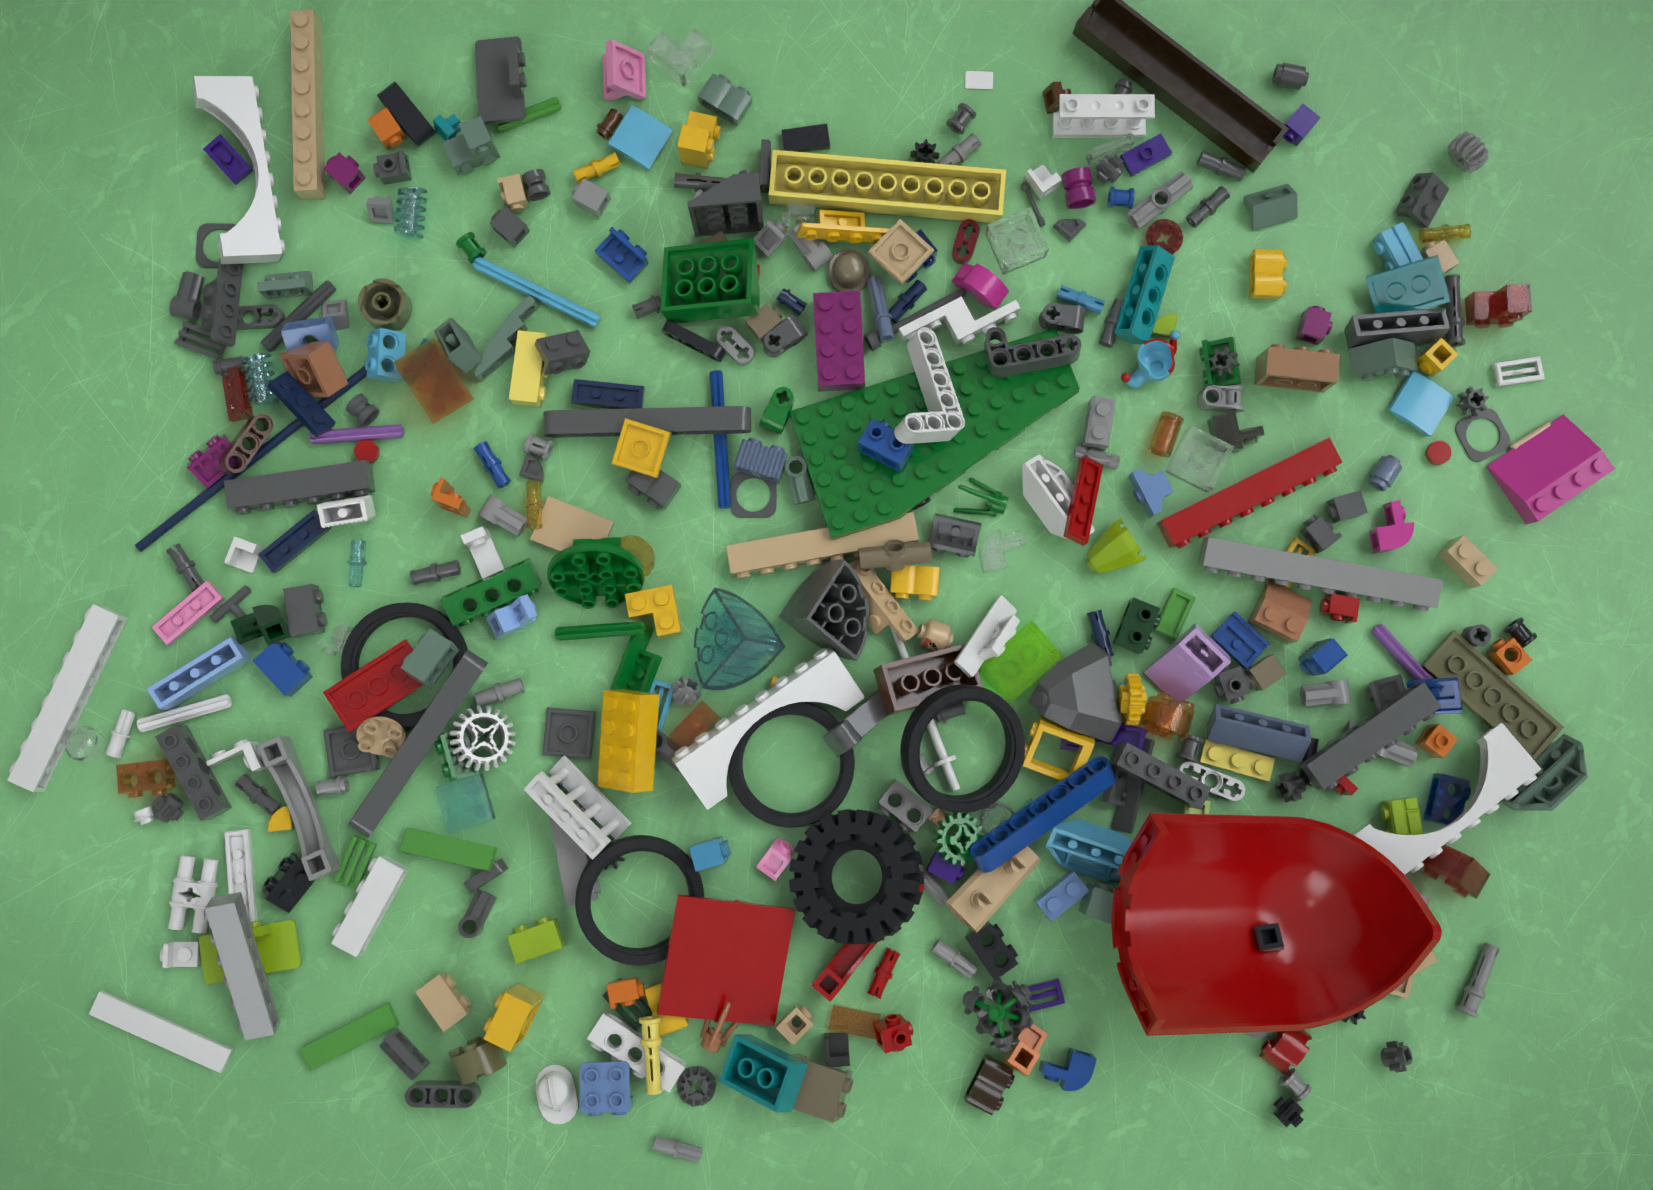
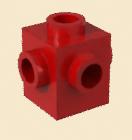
(893, 1033)

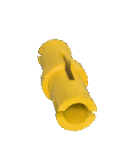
(597, 167)

